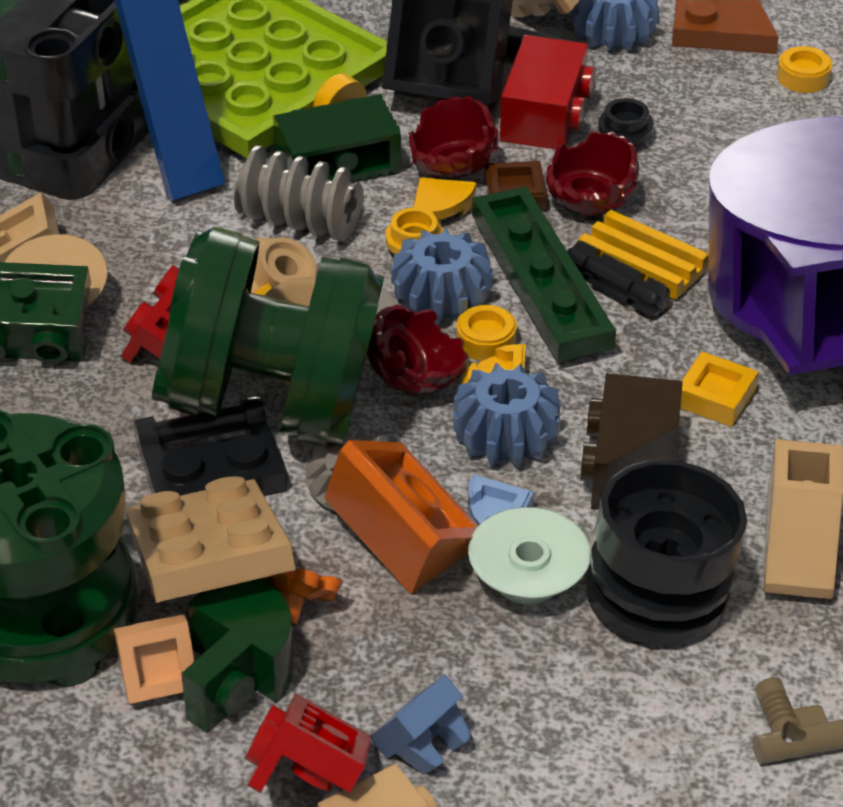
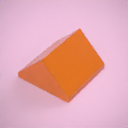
(399, 510)

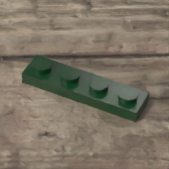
(543, 274)

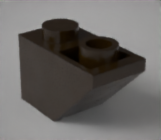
(632, 426)

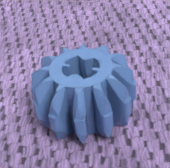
(615, 22)
(442, 274)
(506, 415)

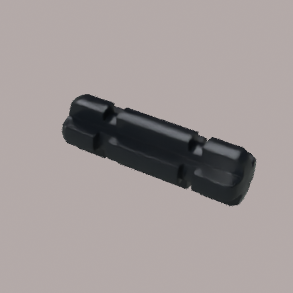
(620, 279)

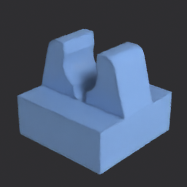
(412, 726)

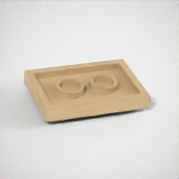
(208, 538)

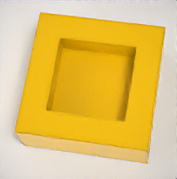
(718, 388)

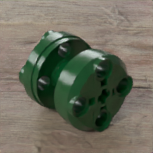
(225, 326)
(60, 549)

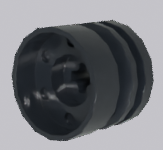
(665, 551)

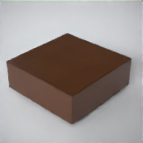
(513, 175)

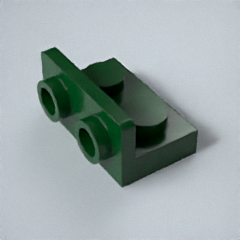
(43, 311)

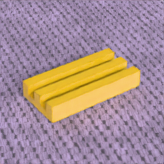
(649, 251)

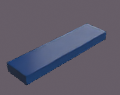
(170, 96)

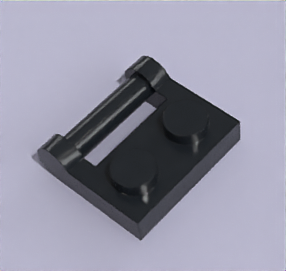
(195, 466)

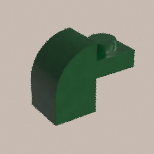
(242, 647)

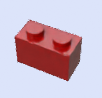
(546, 92)

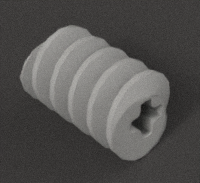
(298, 197)

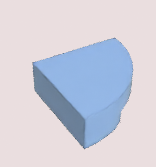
(491, 497)

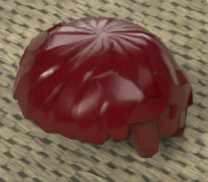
(454, 138)
(594, 174)
(413, 352)

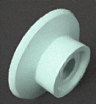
(529, 554)

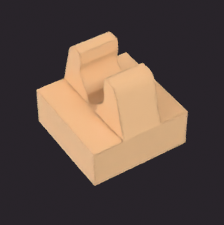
(154, 657)

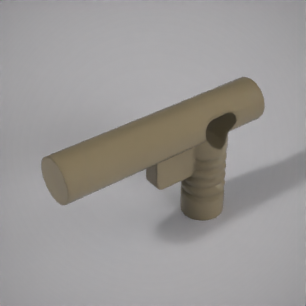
(804, 725)

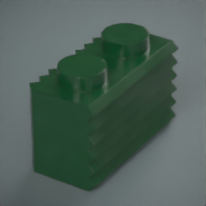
(343, 134)

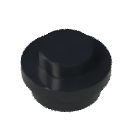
(628, 119)

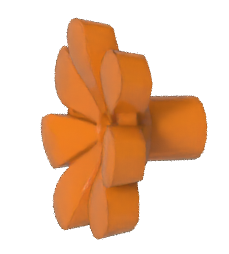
(302, 587)

